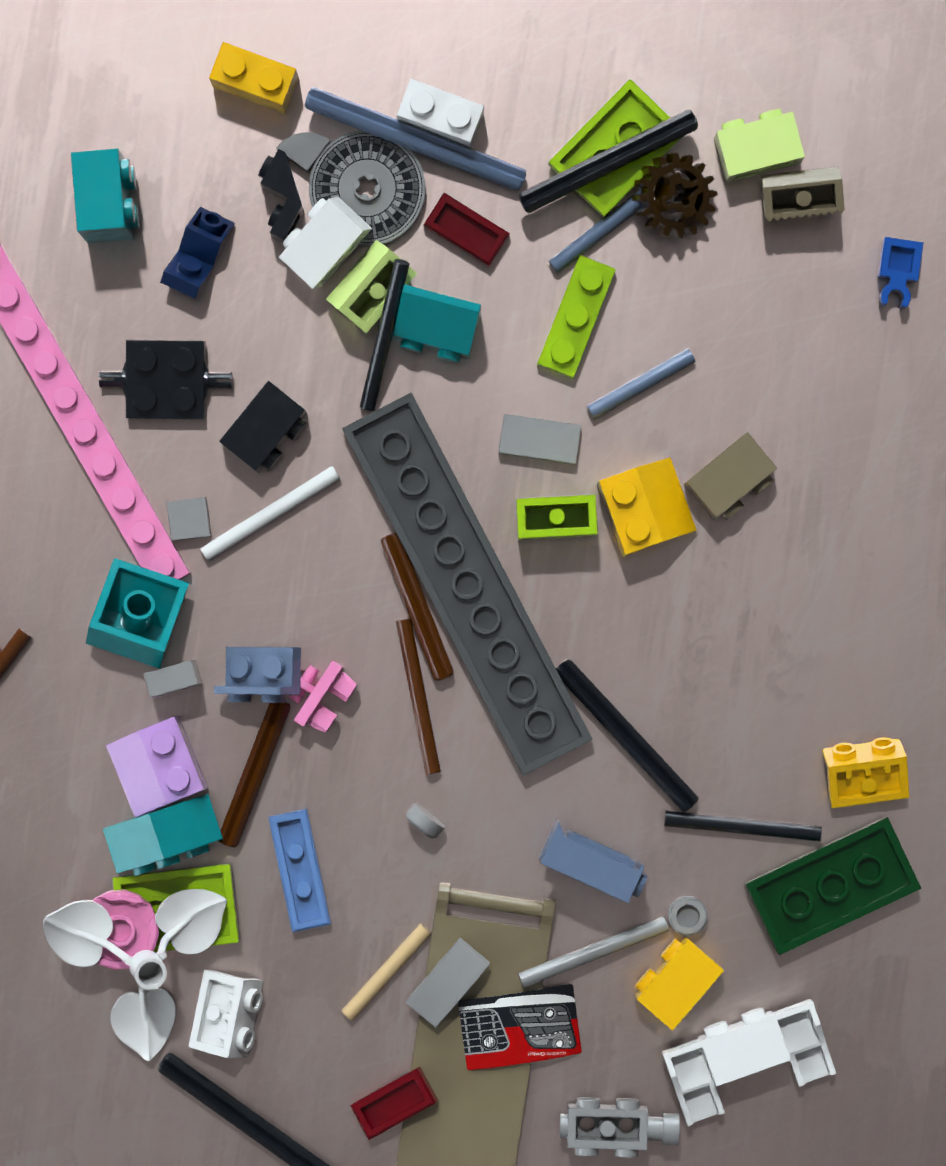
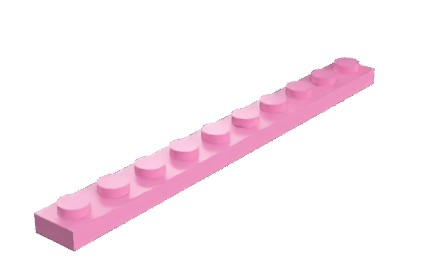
(84, 427)

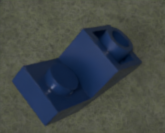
(198, 252)

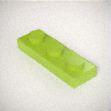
(576, 316)

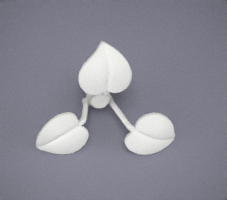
(142, 1018)

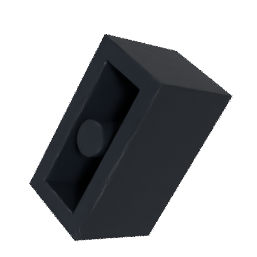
(264, 428)

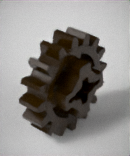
(687, 207)

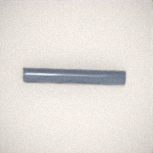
(595, 234)
(641, 383)

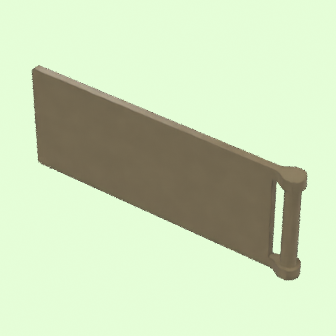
(479, 1108)

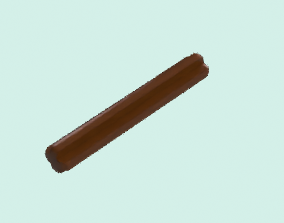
(417, 607)
(254, 773)

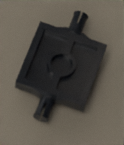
(165, 379)

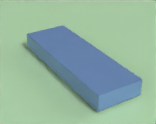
(299, 870)

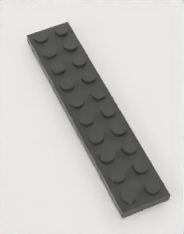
(467, 584)

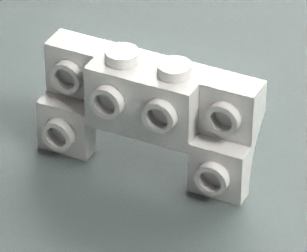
(744, 1049)

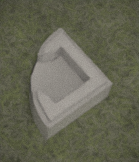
(304, 148)

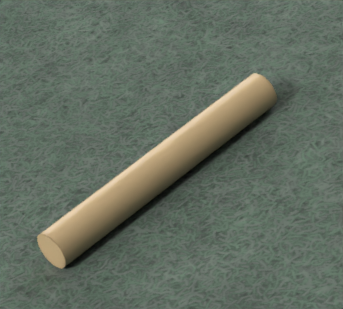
(386, 972)

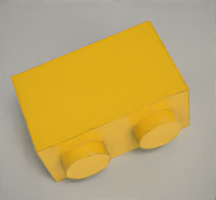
(254, 77)
(677, 982)

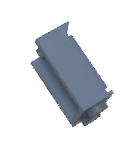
(593, 864)

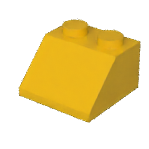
(646, 506)

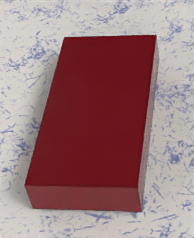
(466, 230)
(394, 1103)

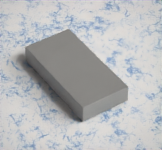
(539, 439)

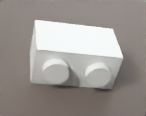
(441, 112)
(324, 241)

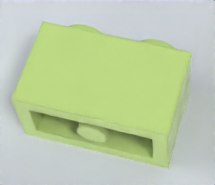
(758, 145)
(364, 288)

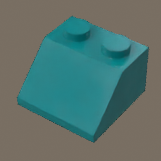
(436, 323)
(136, 613)

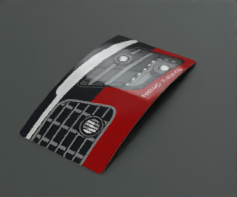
(519, 1027)

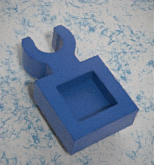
(899, 264)

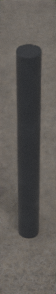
(384, 335)
(742, 825)

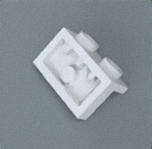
(226, 1014)

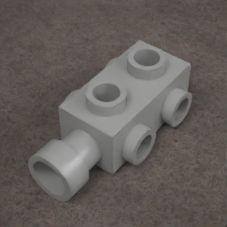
(606, 1128)

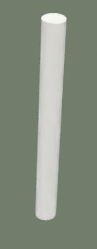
(270, 513)

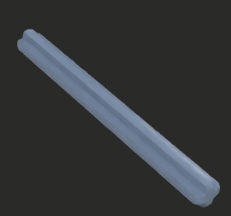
(415, 138)

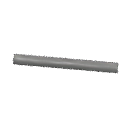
(593, 952)

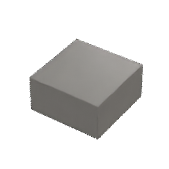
(172, 678)

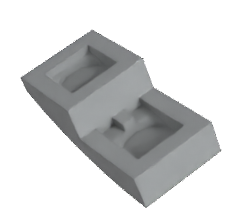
(447, 982)

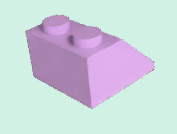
(156, 766)

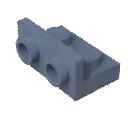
(261, 671)

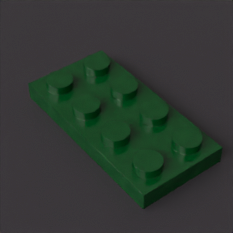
(832, 885)

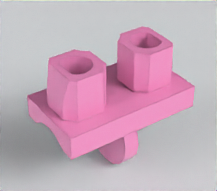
(313, 711)

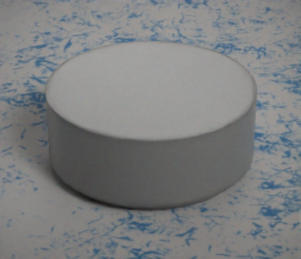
(424, 821)
(687, 915)

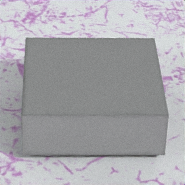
(188, 519)

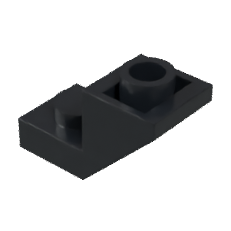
(280, 182)

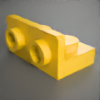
(866, 772)

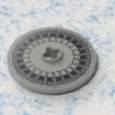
(369, 157)

